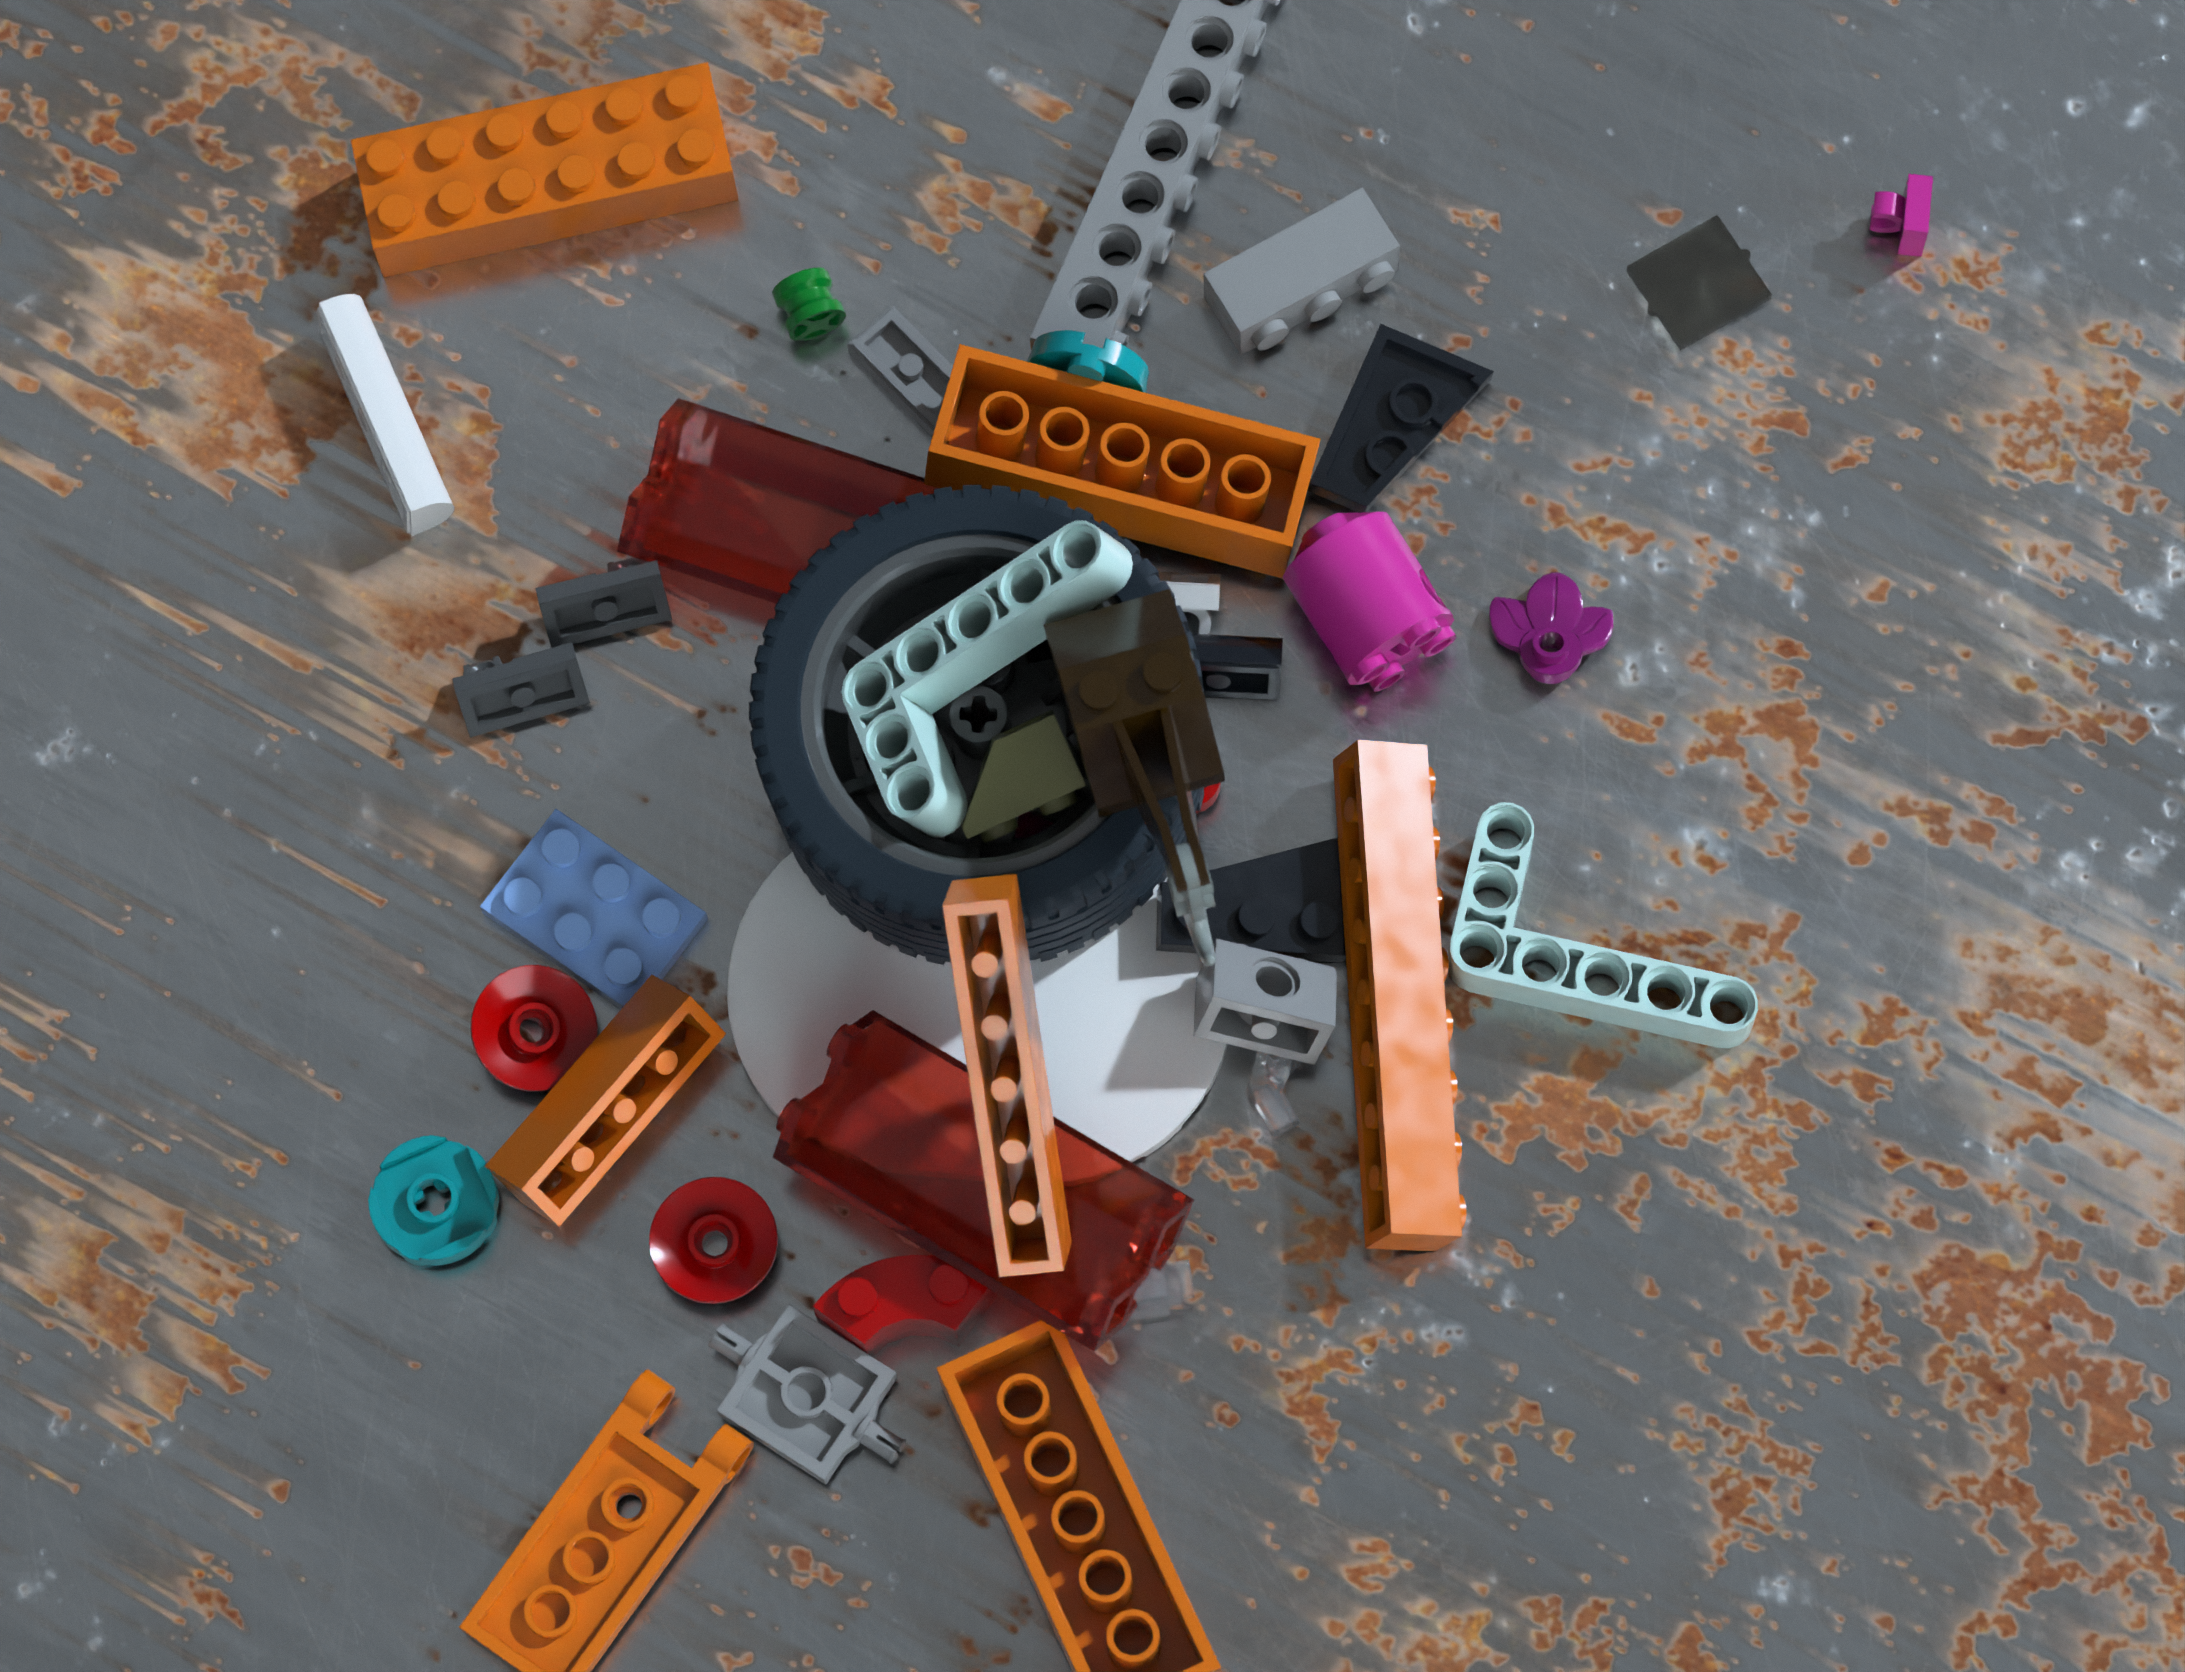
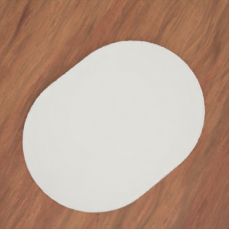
(1108, 1014)

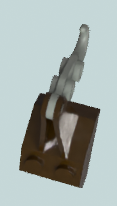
(1143, 732)

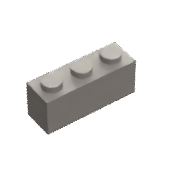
(1302, 272)

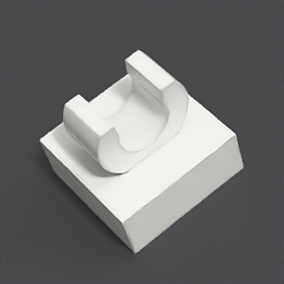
(1195, 594)

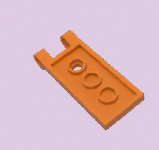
(584, 1563)

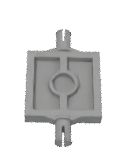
(807, 1393)

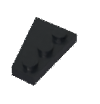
(1392, 416)
(1270, 903)

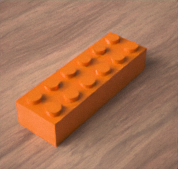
(544, 170)
(1126, 457)
(1073, 1507)

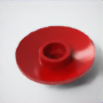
(536, 995)
(707, 1210)

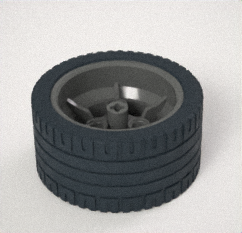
(865, 859)

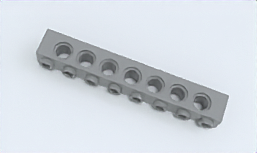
(1136, 175)

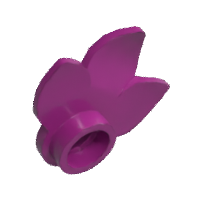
(1550, 619)

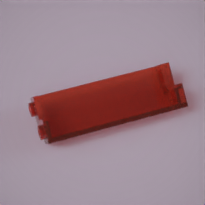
(748, 500)
(903, 1146)

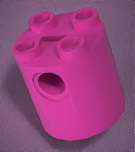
(1367, 597)

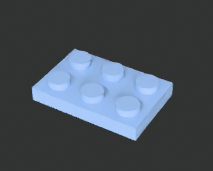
(593, 910)

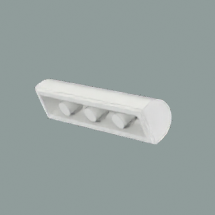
(383, 413)

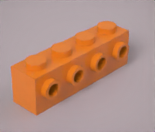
(605, 1100)

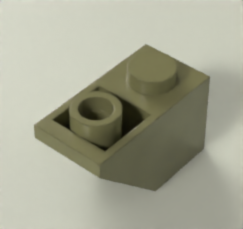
(1020, 772)

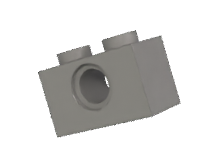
(1266, 1002)

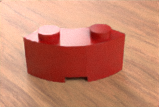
(903, 1300)

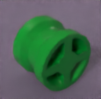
(808, 304)

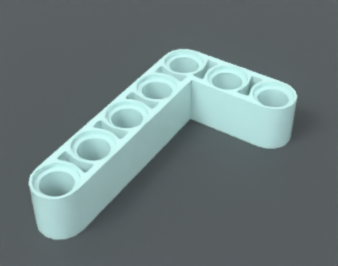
(899, 687)
(1576, 960)

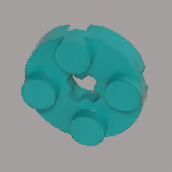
(1112, 364)
(399, 1189)

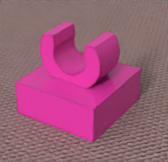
(1905, 214)

